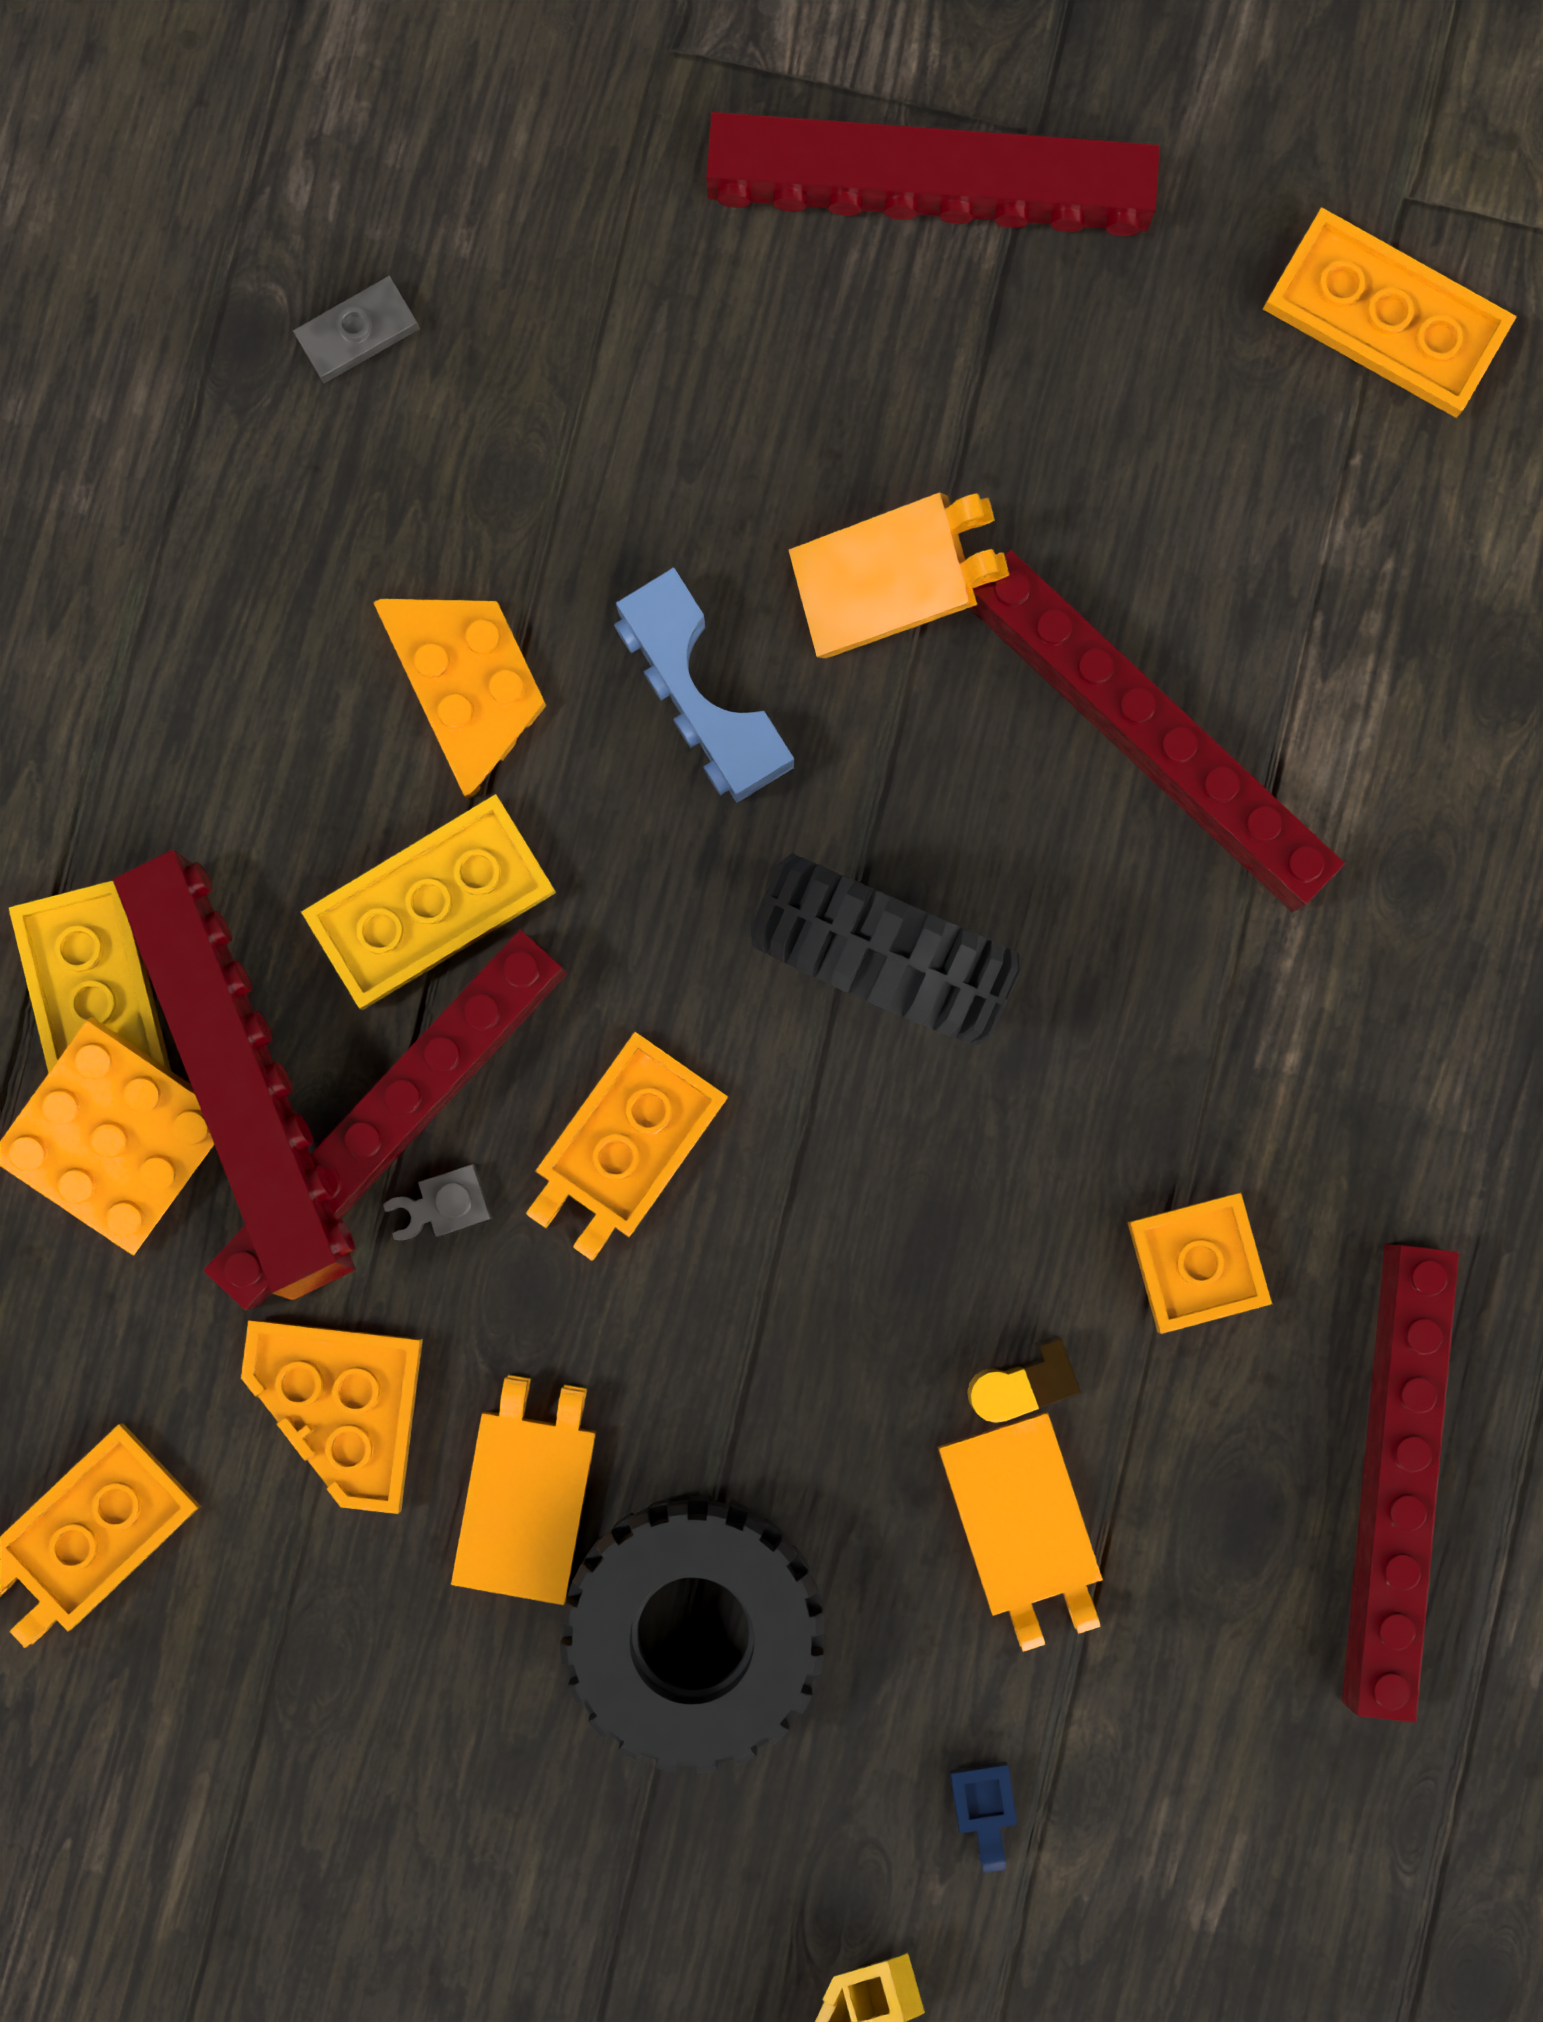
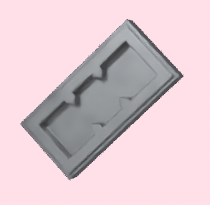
(356, 329)

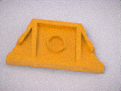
(465, 679)

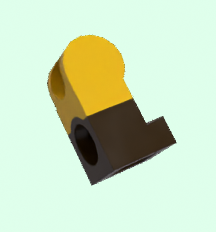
(1025, 1388)

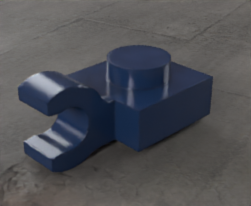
(984, 1805)

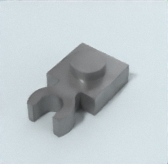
(447, 1202)

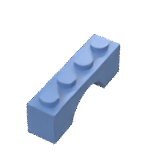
(741, 746)

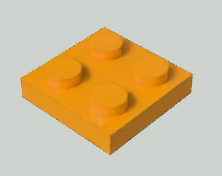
(1199, 1263)

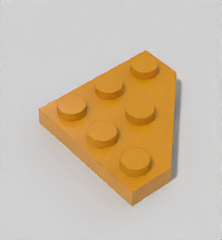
(340, 1403)

